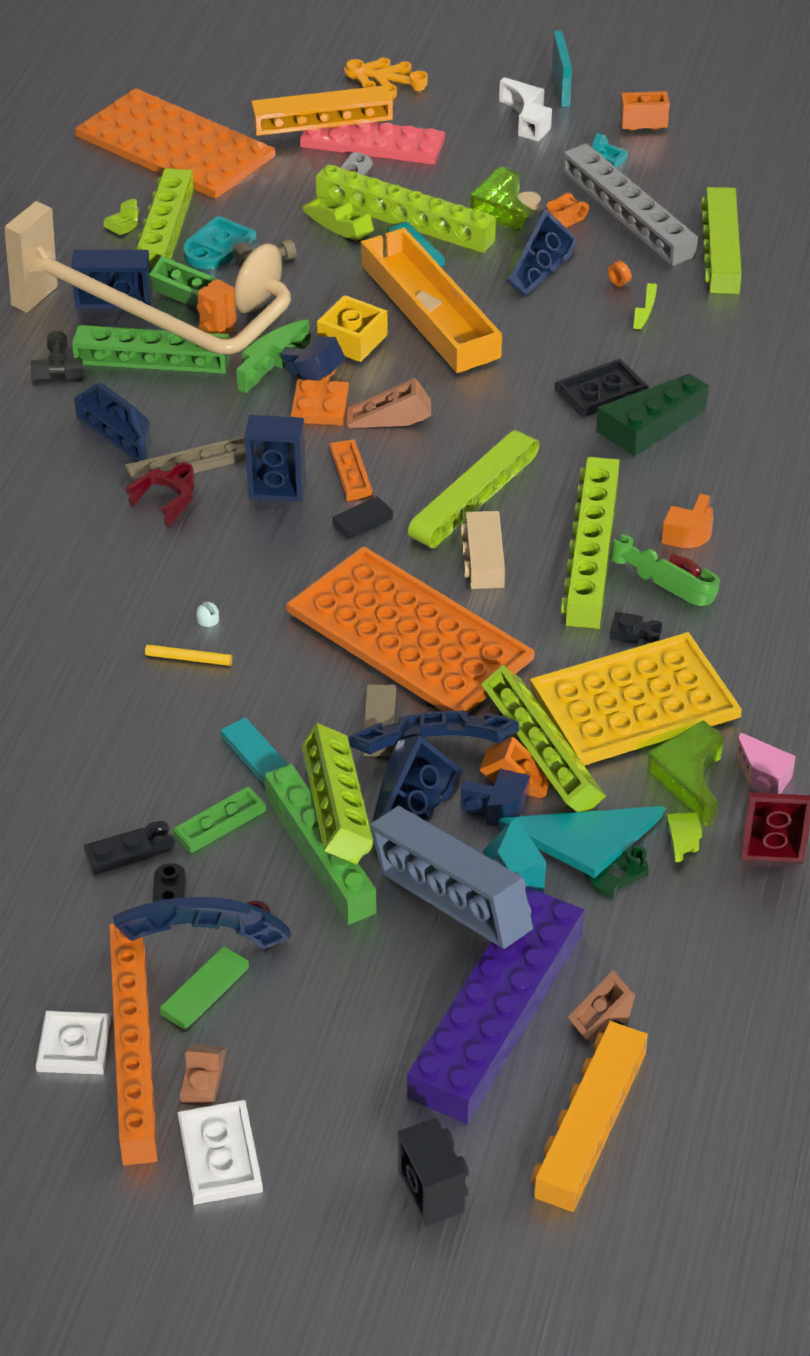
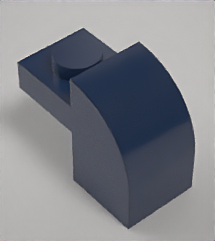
(315, 361)
(502, 800)

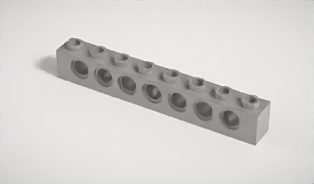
(630, 204)

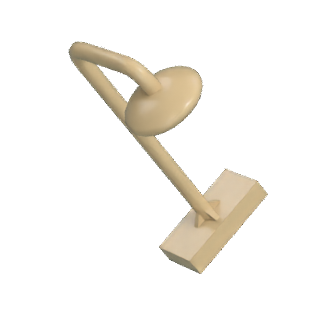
(35, 274)

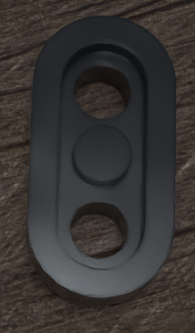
(169, 882)

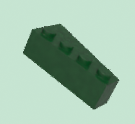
(652, 413)

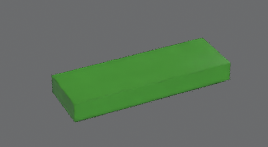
(219, 819)
(204, 988)

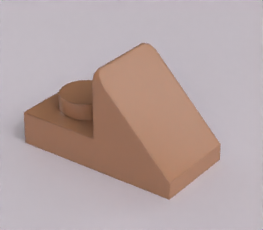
(606, 1003)
(202, 1074)

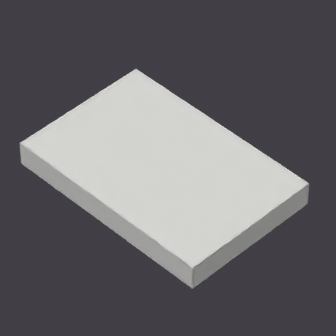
(220, 1152)

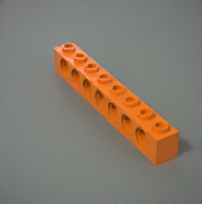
(133, 1050)

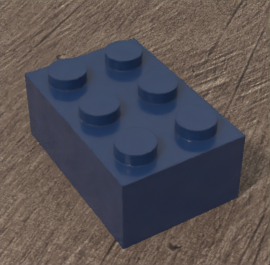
(119, 269)
(275, 457)

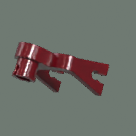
(178, 478)

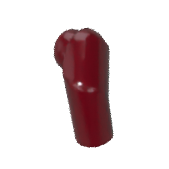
(686, 564)

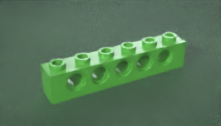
(145, 350)

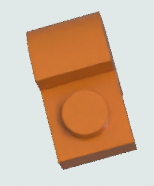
(689, 527)

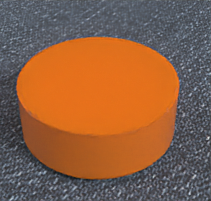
(619, 273)

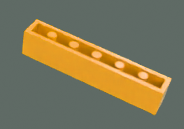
(322, 110)
(590, 1117)

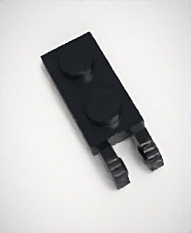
(129, 847)

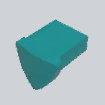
(611, 153)

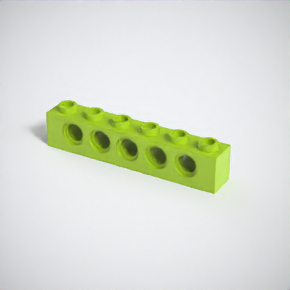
(166, 214)
(544, 740)
(336, 794)

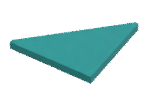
(589, 838)

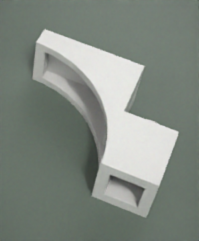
(529, 102)

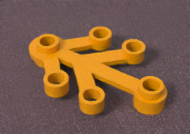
(358, 70)

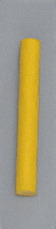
(188, 655)

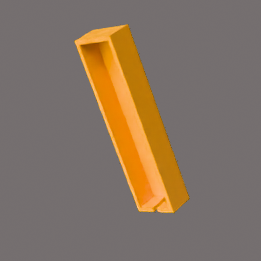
(456, 326)

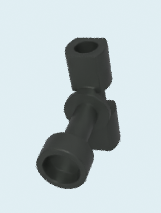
(57, 362)

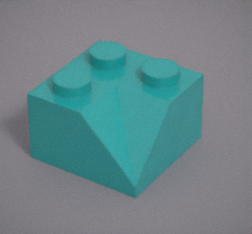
(519, 854)

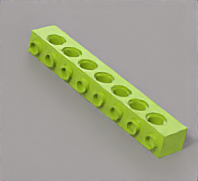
(398, 205)
(592, 543)

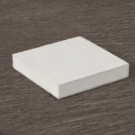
(74, 1042)

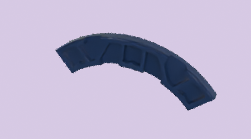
(429, 724)
(203, 912)

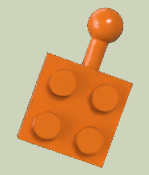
(321, 401)

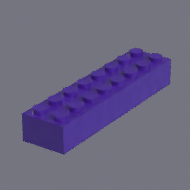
(493, 1011)

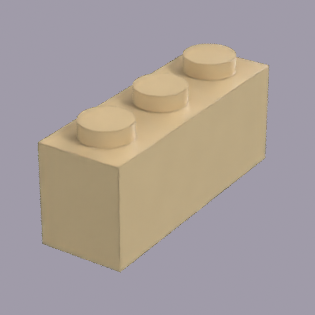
(483, 550)

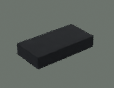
(362, 517)

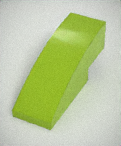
(339, 217)

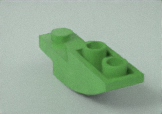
(266, 352)

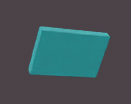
(561, 68)

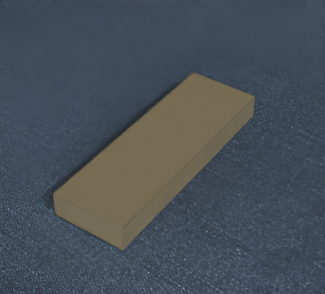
(380, 709)

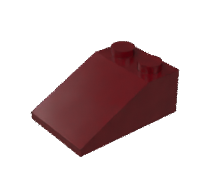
(775, 827)

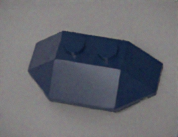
(115, 420)

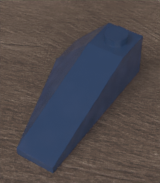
(539, 251)
(416, 778)

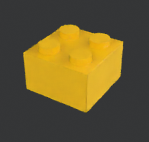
(355, 325)

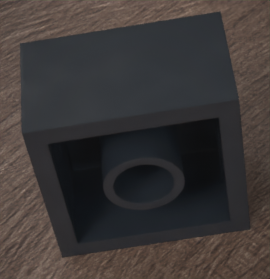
(432, 1171)

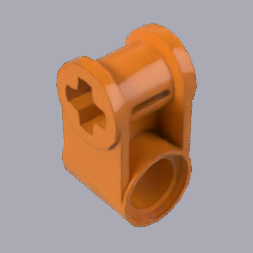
(567, 209)

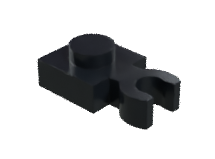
(631, 627)

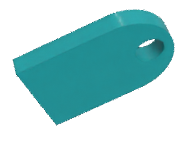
(216, 243)

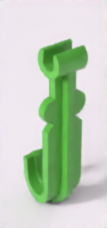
(666, 574)

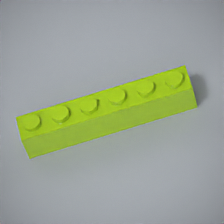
(721, 240)

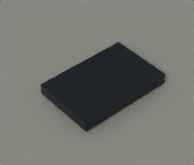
(599, 386)

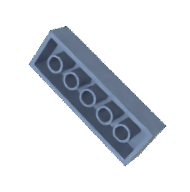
(452, 876)

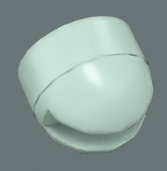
(203, 614)

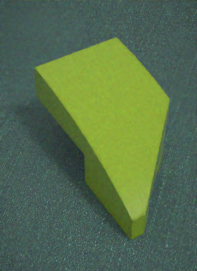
(124, 220)
(642, 314)
(684, 833)

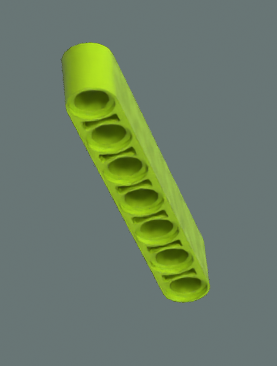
(473, 488)

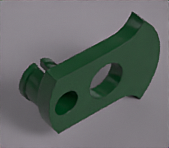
(631, 861)

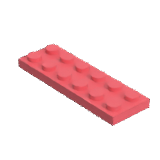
(378, 140)

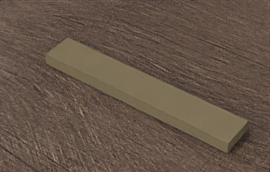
(201, 458)

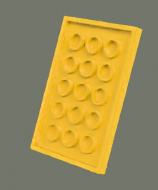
(634, 698)

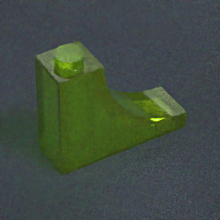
(499, 198)
(681, 768)

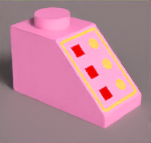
(763, 765)

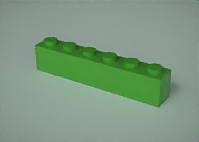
(342, 880)

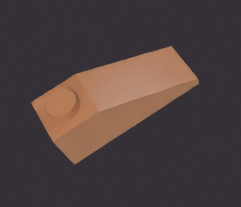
(393, 407)

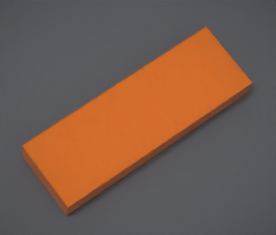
(350, 470)

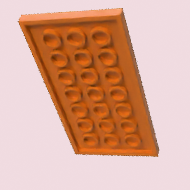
(170, 137)
(408, 631)

